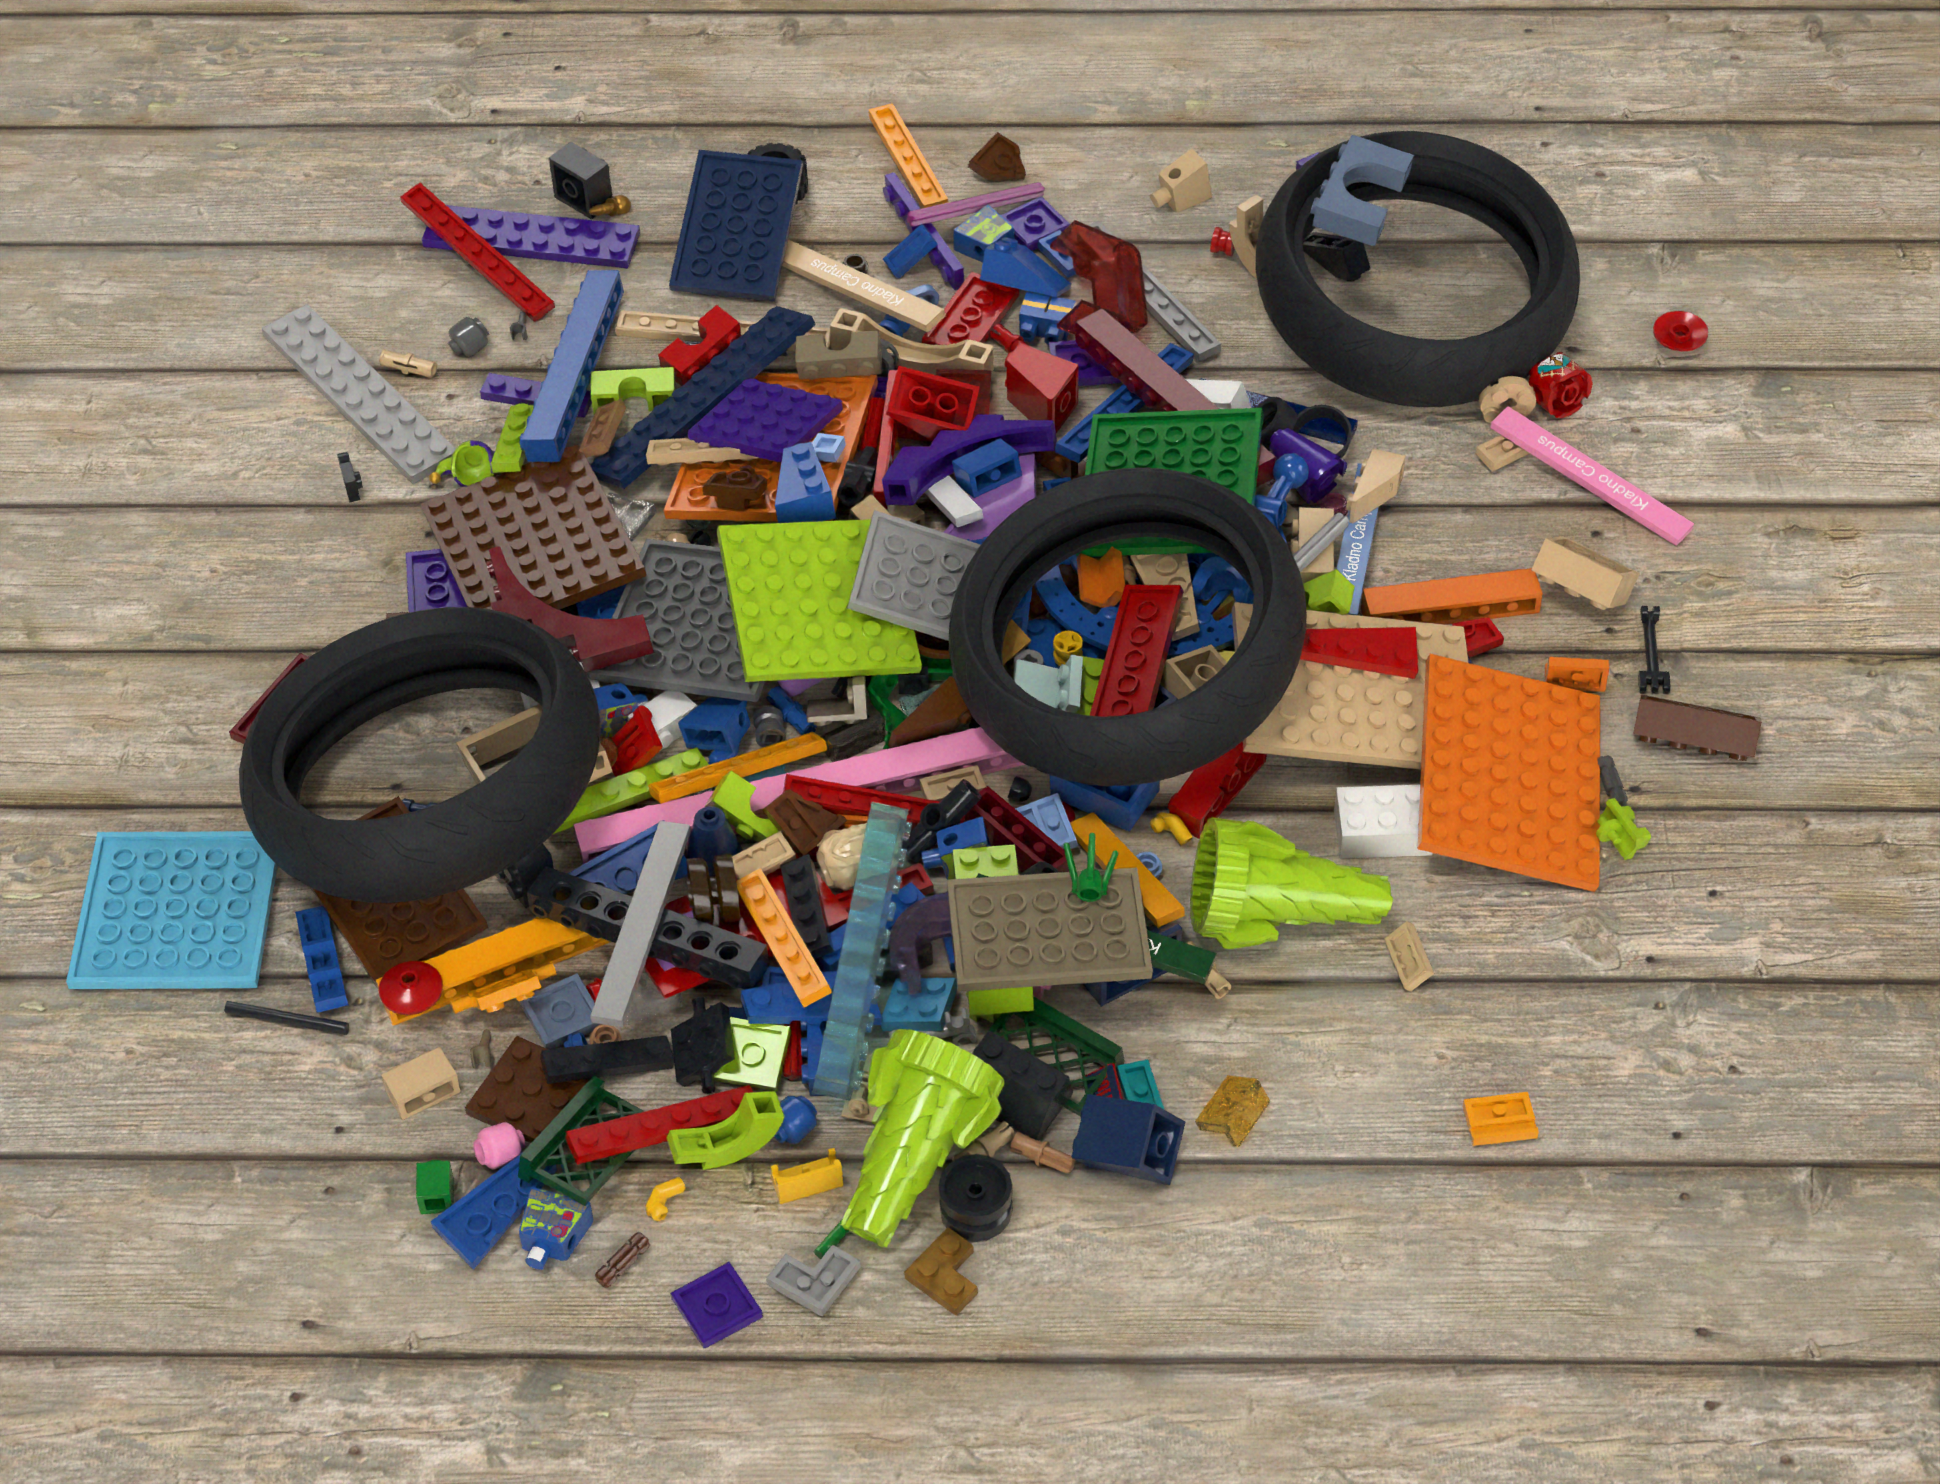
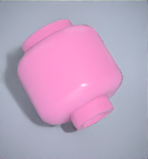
(498, 1145)

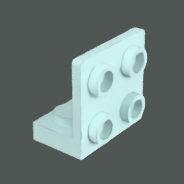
(1051, 685)

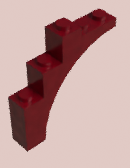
(592, 641)

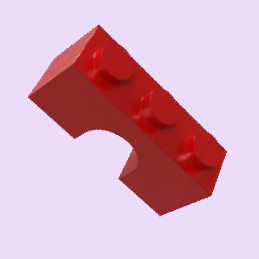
(717, 331)

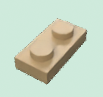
(1499, 452)
(939, 785)

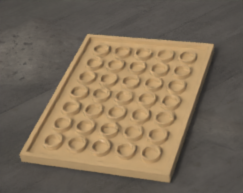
(1351, 711)

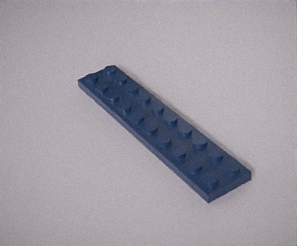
(699, 395)

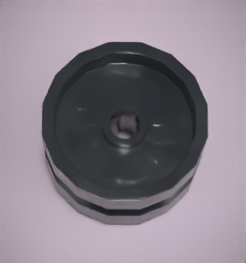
(976, 1197)

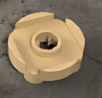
(1493, 398)

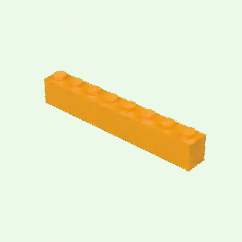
(503, 955)

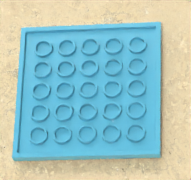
(173, 911)

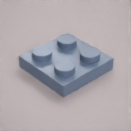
(560, 1011)

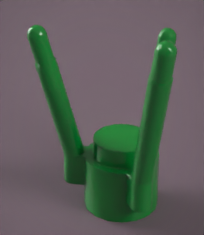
(1089, 884)

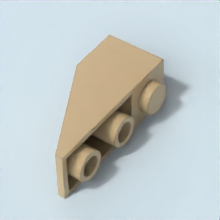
(1379, 483)

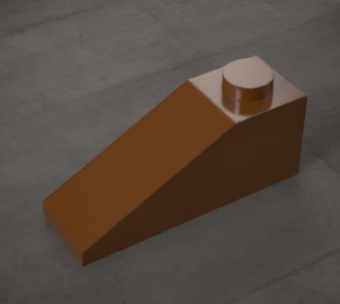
(934, 717)

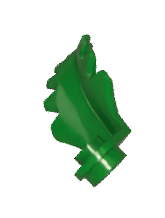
(879, 691)

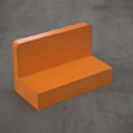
(1101, 580)

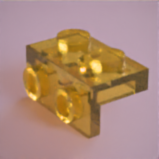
(1234, 1108)

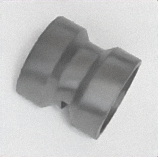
(768, 726)

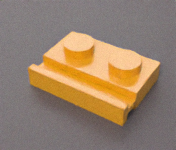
(1500, 1118)

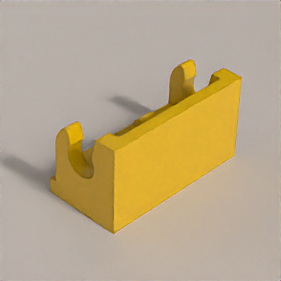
(807, 1178)

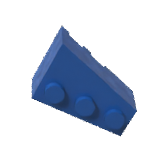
(802, 487)

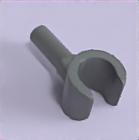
(519, 327)

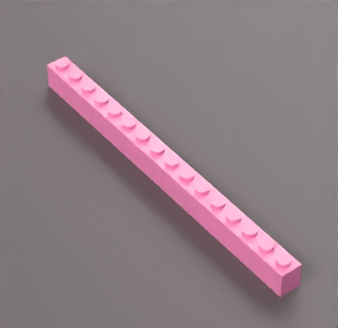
(888, 770)

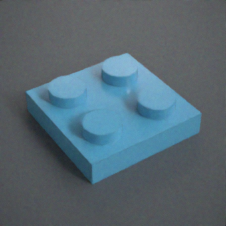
(919, 1010)

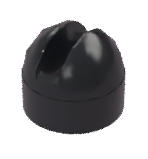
(700, 537)
(1020, 789)

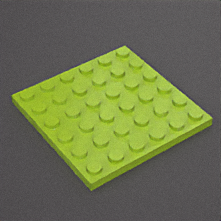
(792, 600)

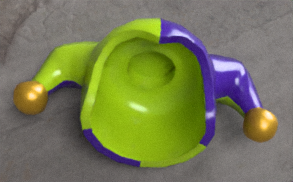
(468, 464)

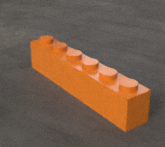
(1457, 598)

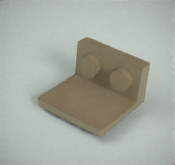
(849, 709)

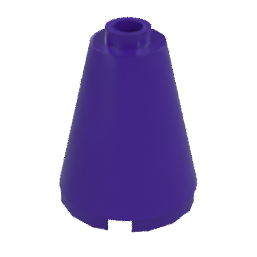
(1322, 463)

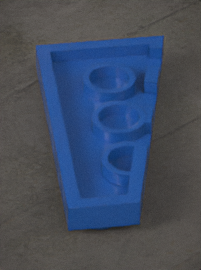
(623, 864)

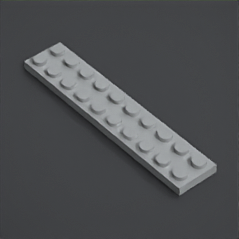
(359, 393)

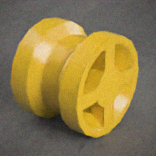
(1066, 644)

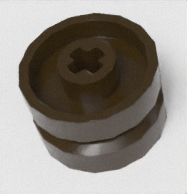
(712, 890)

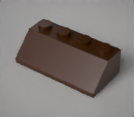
(1697, 726)

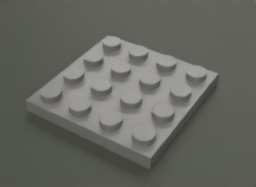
(909, 574)

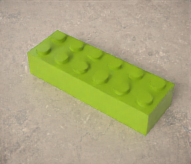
(992, 862)

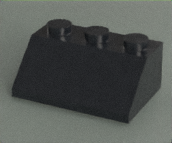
(1031, 1090)

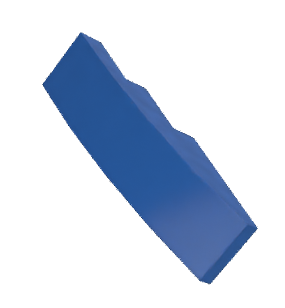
(321, 959)

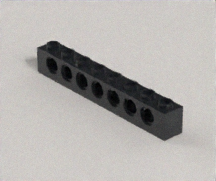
(678, 938)

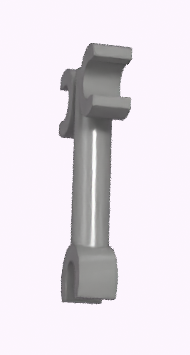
(956, 1027)

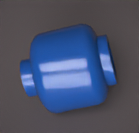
(797, 1121)

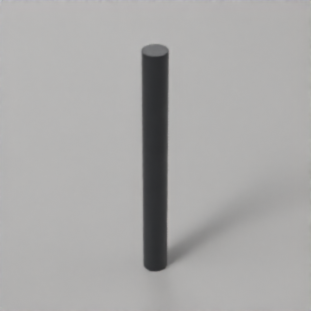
(286, 1017)

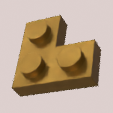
(936, 1272)

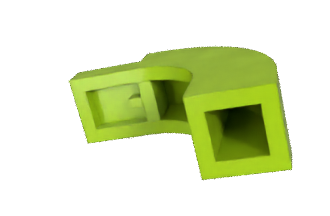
(732, 1139)

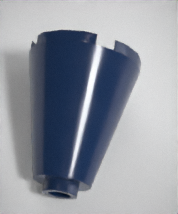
(711, 836)

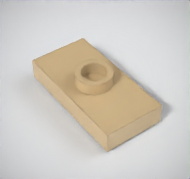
(766, 854)
(1409, 956)

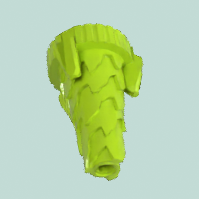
(1257, 879)
(925, 1103)

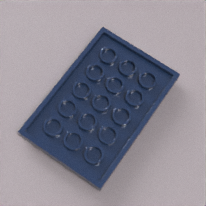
(736, 225)

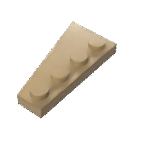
(1170, 570)

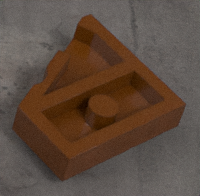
(801, 821)

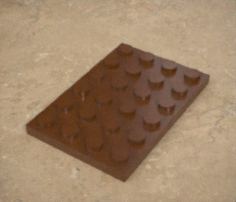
(402, 931)

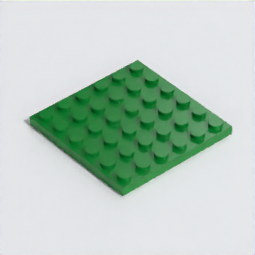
(1204, 443)

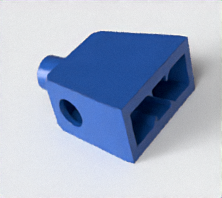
(715, 724)

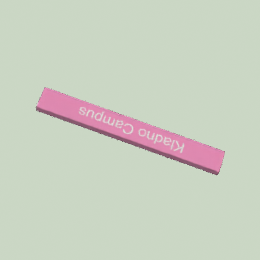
(1592, 476)

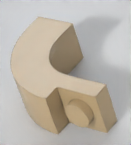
(1245, 231)

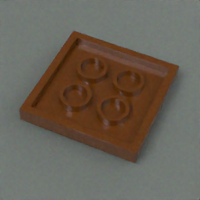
(519, 1092)

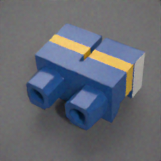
(1040, 317)

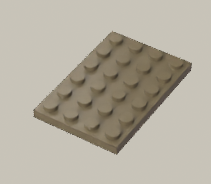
(1043, 935)

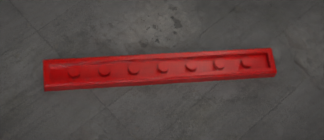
(477, 252)

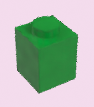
(434, 1186)

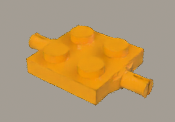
(493, 995)

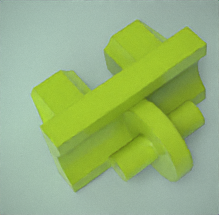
(1618, 827)

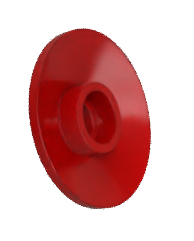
(1680, 331)
(410, 997)

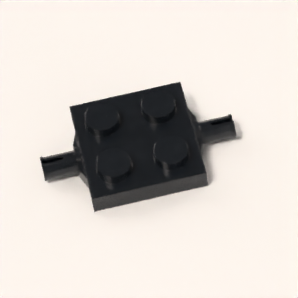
(702, 1044)

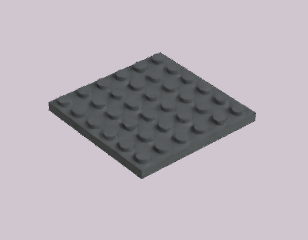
(687, 624)

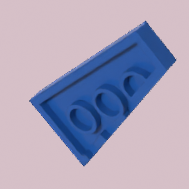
(780, 1005)
(485, 1213)

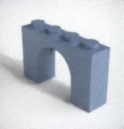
(1359, 162)

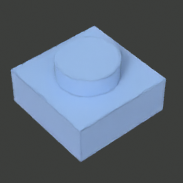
(828, 446)

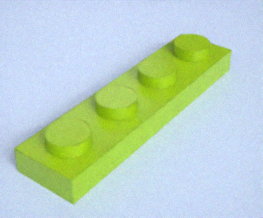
(508, 454)

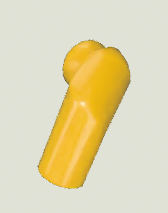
(1171, 823)
(655, 1205)

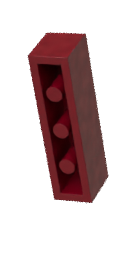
(1010, 827)

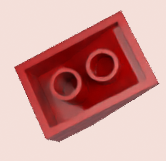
(931, 402)

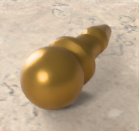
(617, 205)

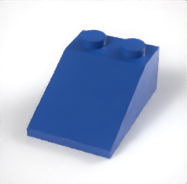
(1021, 268)

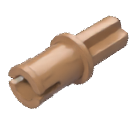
(1041, 1153)

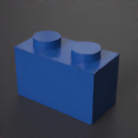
(987, 468)

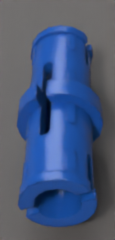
(791, 710)

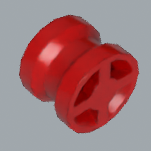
(1222, 242)

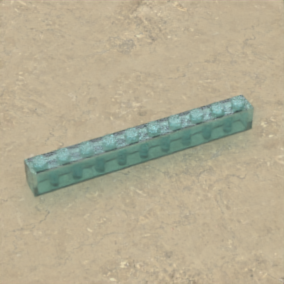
(860, 952)

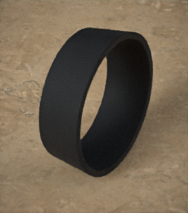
(1329, 412)

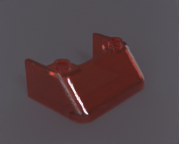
(1114, 274)

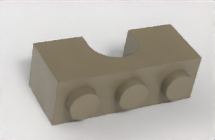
(860, 357)

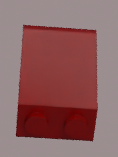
(1041, 384)

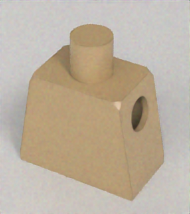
(1183, 183)

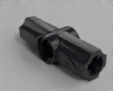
(858, 476)
(940, 816)

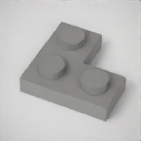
(817, 1286)

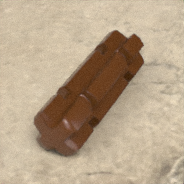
(622, 1259)

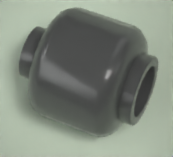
(468, 336)

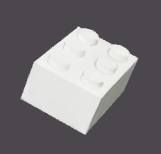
(1378, 821)

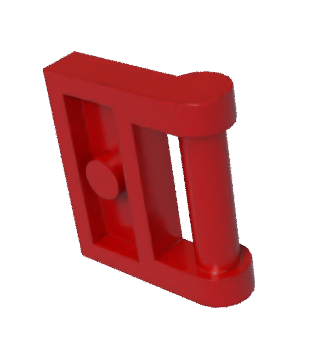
(636, 742)

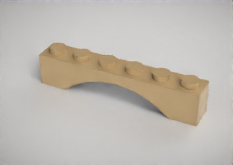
(913, 355)

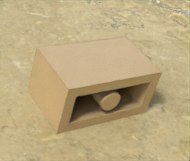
(420, 1083)

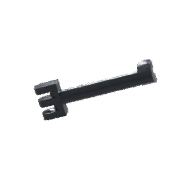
(1652, 675)

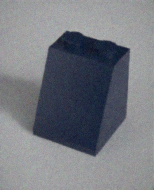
(1128, 1138)

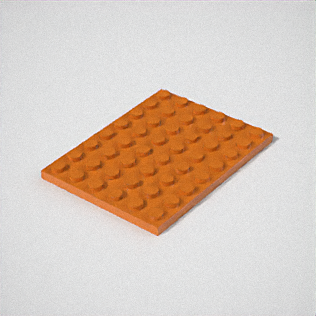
(687, 496)
(1510, 773)

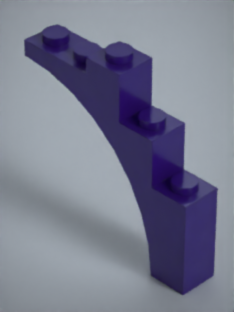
(921, 467)

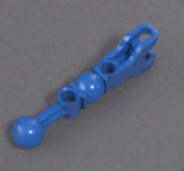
(1216, 573)

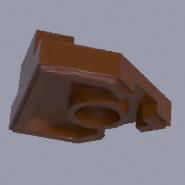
(998, 160)
(736, 488)

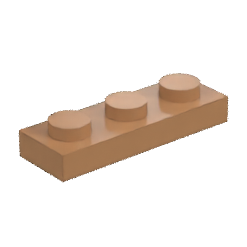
(602, 429)

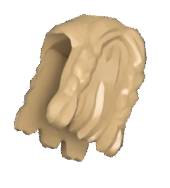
(840, 855)

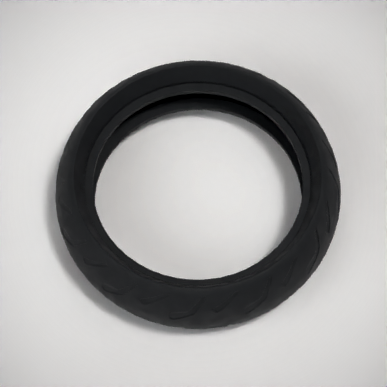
(1410, 368)
(1157, 741)
(447, 842)

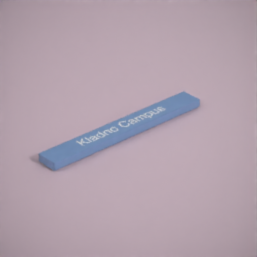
(1356, 551)

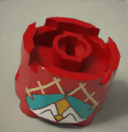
(1560, 385)

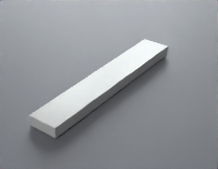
(953, 501)

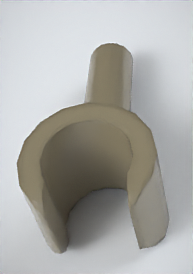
(481, 1052)

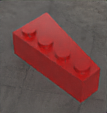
(1214, 787)

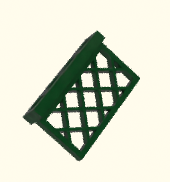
(1070, 1034)
(552, 1140)

